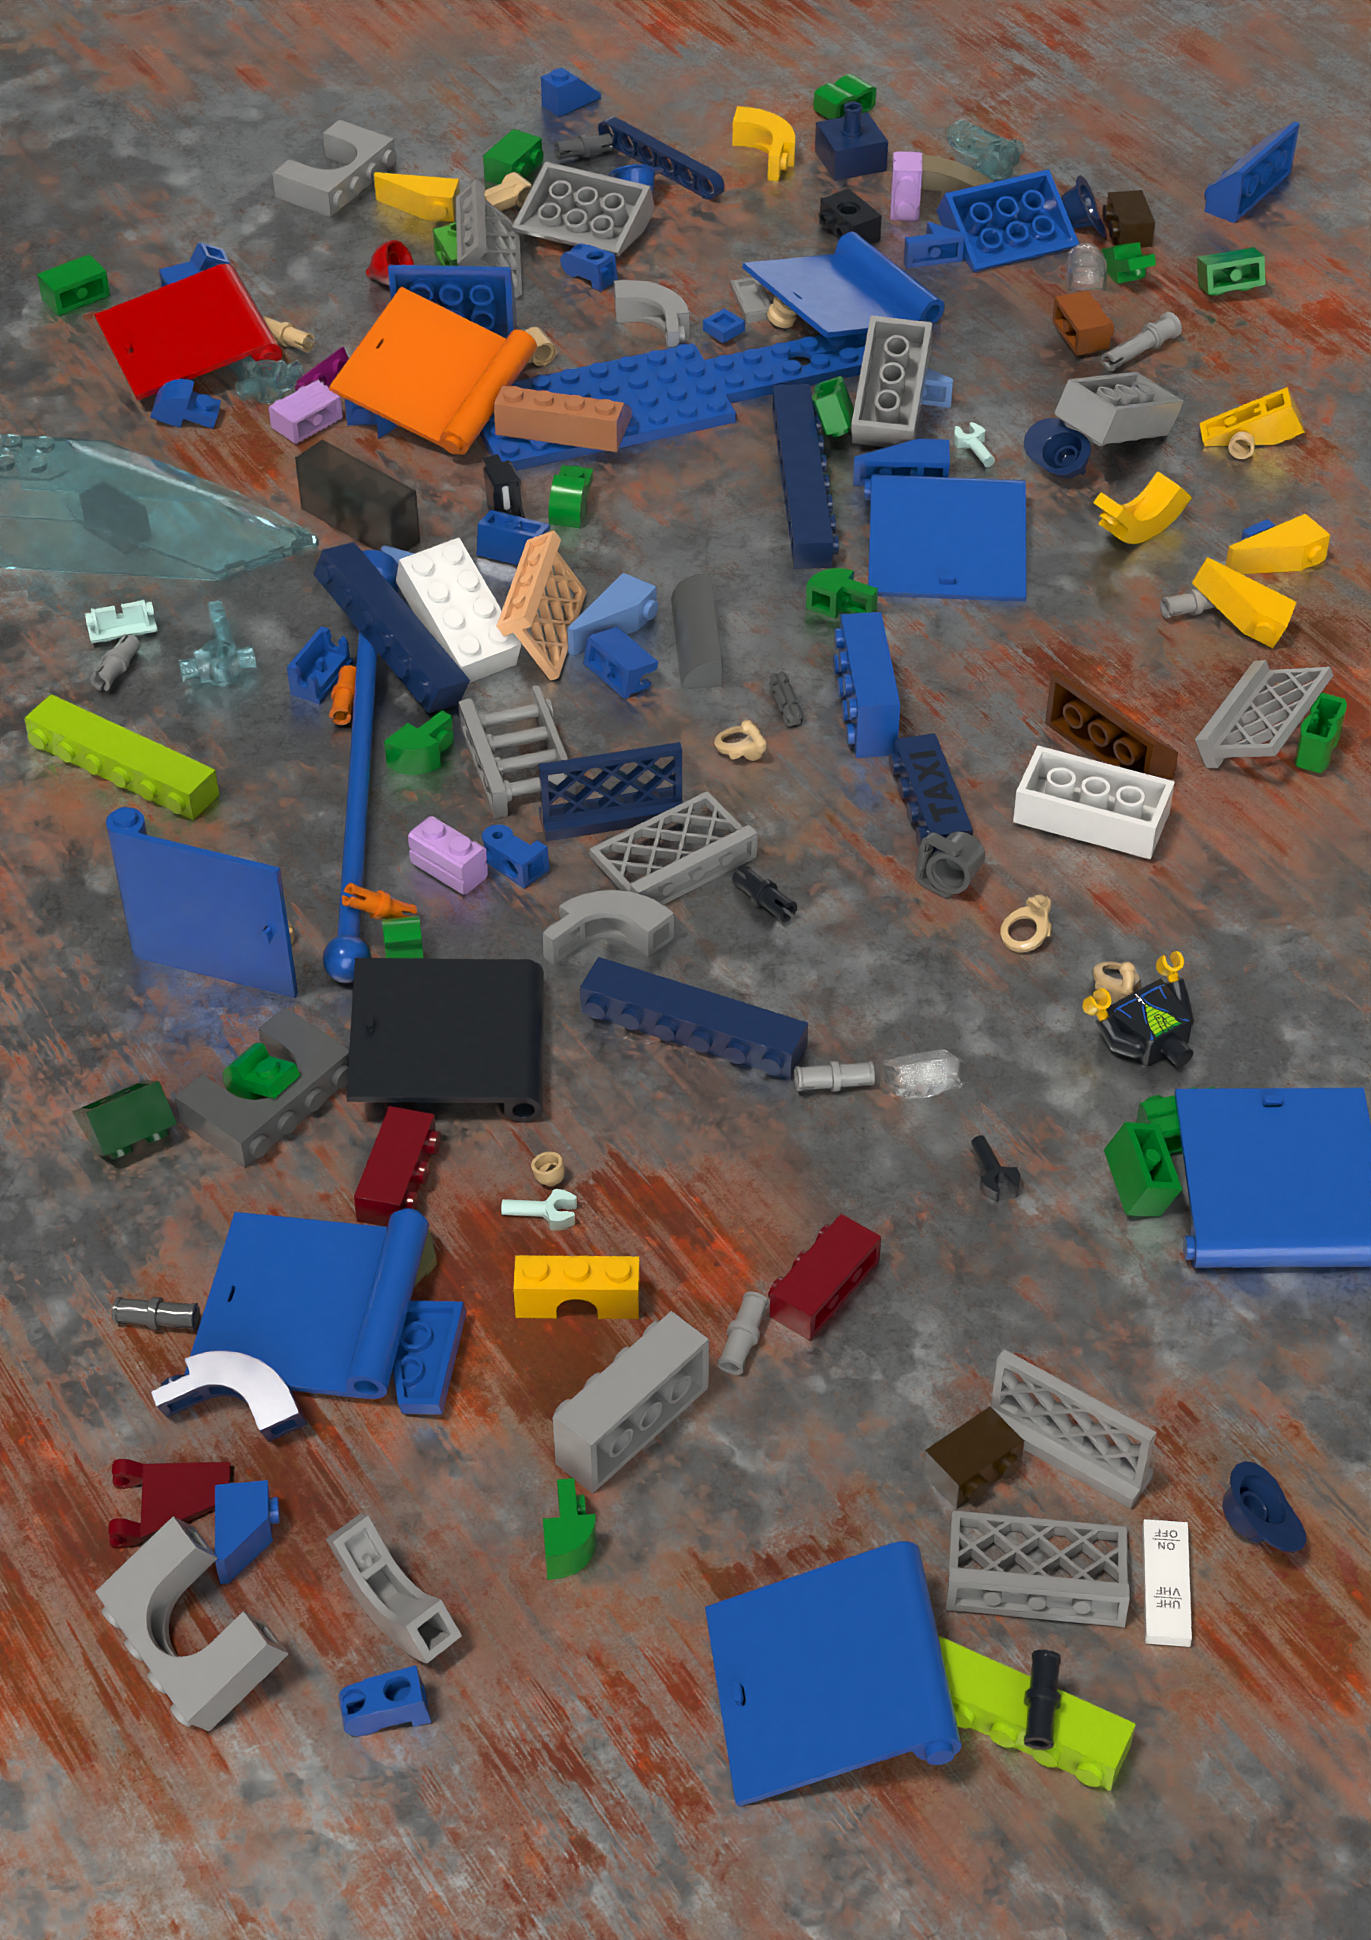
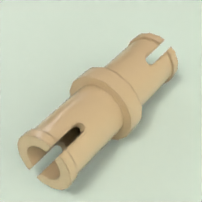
(288, 335)

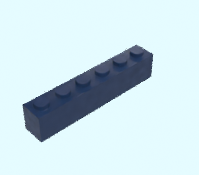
(391, 627)
(694, 1017)

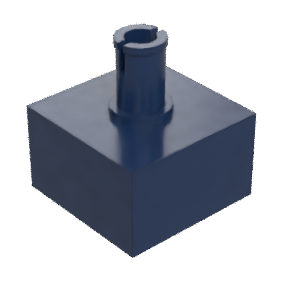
(851, 144)

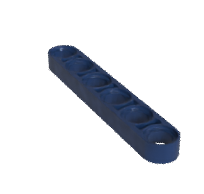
(661, 153)

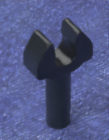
(994, 1171)

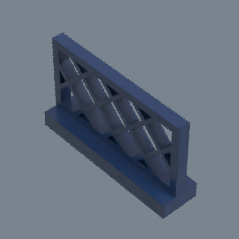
(614, 809)

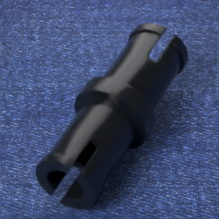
(764, 893)
(1042, 1699)

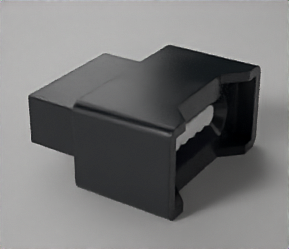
(502, 486)

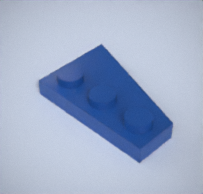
(427, 1355)

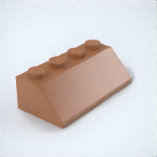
(560, 418)

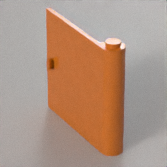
(432, 370)

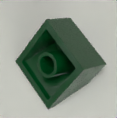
(126, 1118)

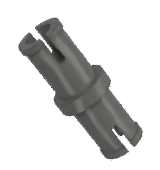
(583, 146)
(156, 1313)

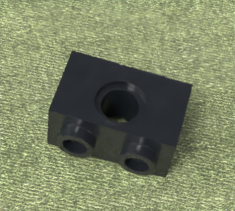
(848, 213)

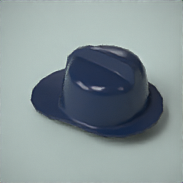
(1082, 207)
(1057, 448)
(1260, 1509)

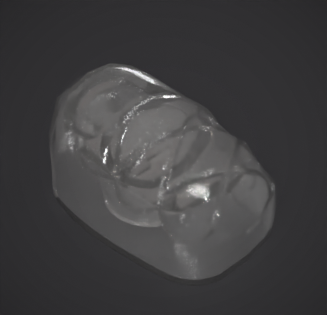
(1086, 268)
(924, 1073)

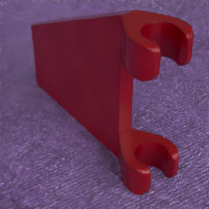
(167, 1491)

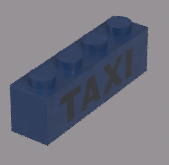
(928, 787)

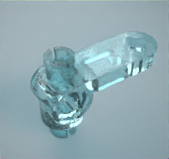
(993, 153)
(264, 379)
(218, 659)

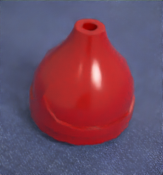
(389, 253)

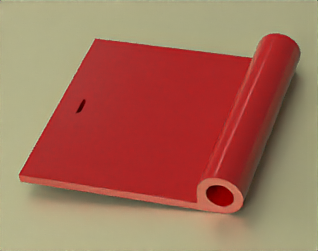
(186, 330)

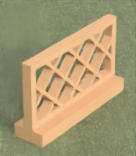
(529, 594)

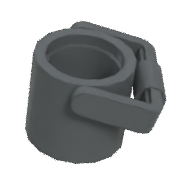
(951, 865)

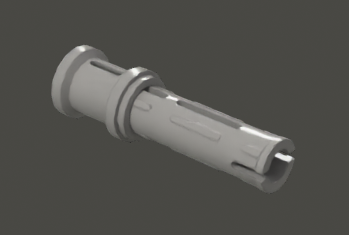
(1151, 336)

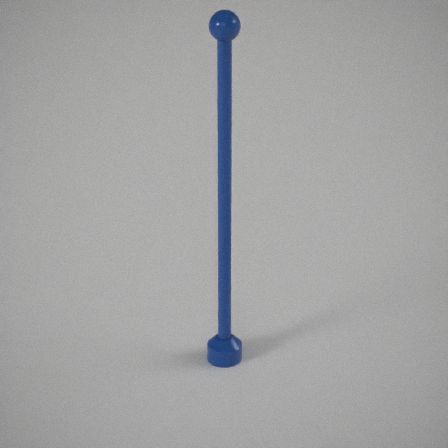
(341, 951)

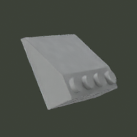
(585, 208)

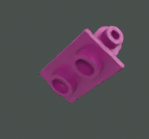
(326, 370)

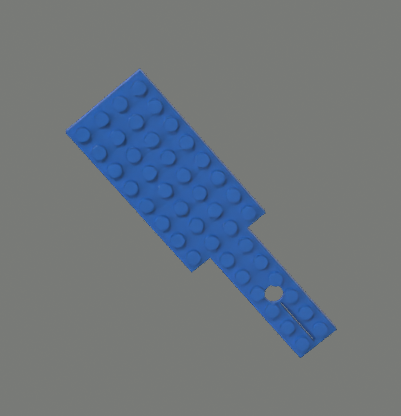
(679, 390)

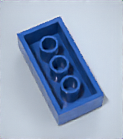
(866, 684)

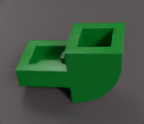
(1127, 262)
(569, 496)
(837, 591)
(418, 749)
(403, 937)
(258, 1074)
(572, 1536)

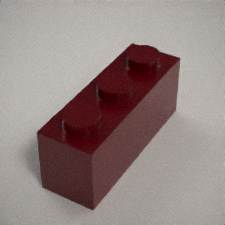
(396, 1165)
(824, 1276)

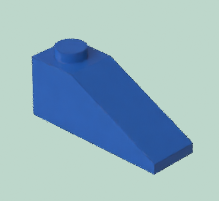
(909, 458)

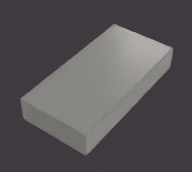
(751, 299)

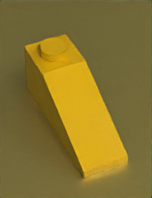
(419, 195)
(1266, 419)
(1281, 548)
(1246, 603)

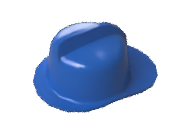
(637, 173)

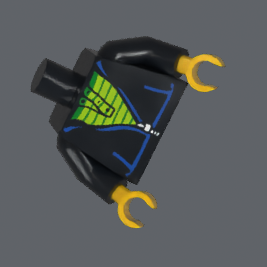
(1149, 1021)

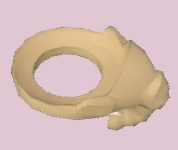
(751, 747)
(1037, 911)
(1117, 988)

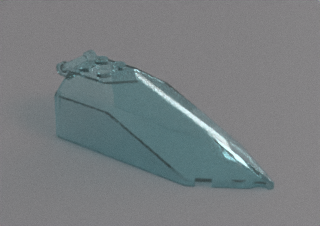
(128, 514)

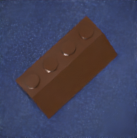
(1104, 730)

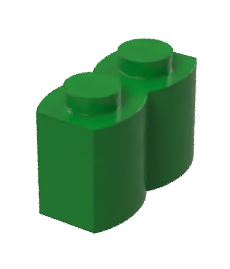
(832, 97)
(833, 406)
(1320, 733)

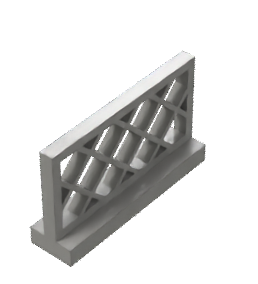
(486, 234)
(1249, 702)
(690, 868)
(1075, 1449)
(1037, 1593)

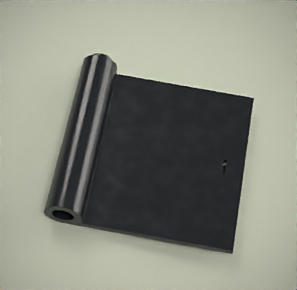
(448, 1033)

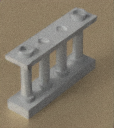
(491, 768)

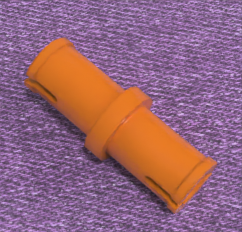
(343, 696)
(377, 904)

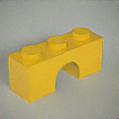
(604, 1281)

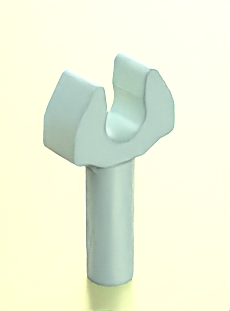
(974, 441)
(547, 1209)

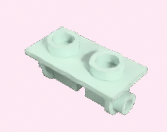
(106, 625)

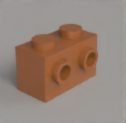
(1082, 322)

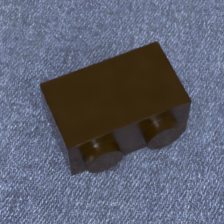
(1129, 218)
(973, 1458)

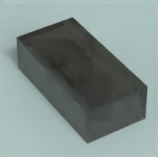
(357, 498)

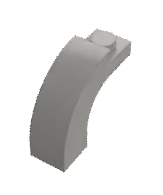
(652, 305)
(609, 915)
(400, 1609)

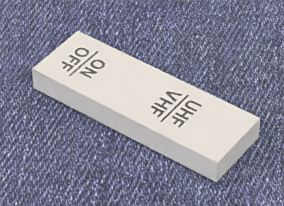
(1166, 1583)

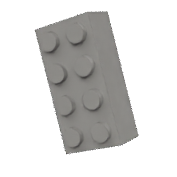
(891, 381)
(1118, 408)
(630, 1401)

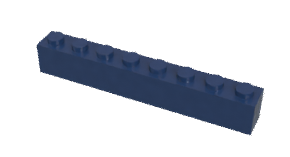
(803, 478)

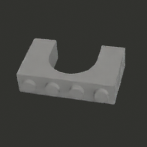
(332, 189)
(141, 1603)

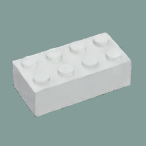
(457, 608)
(1093, 802)

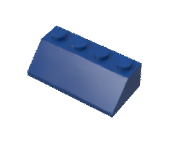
(1253, 175)

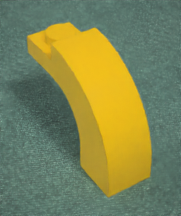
(767, 133)
(1147, 513)

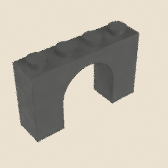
(250, 1127)

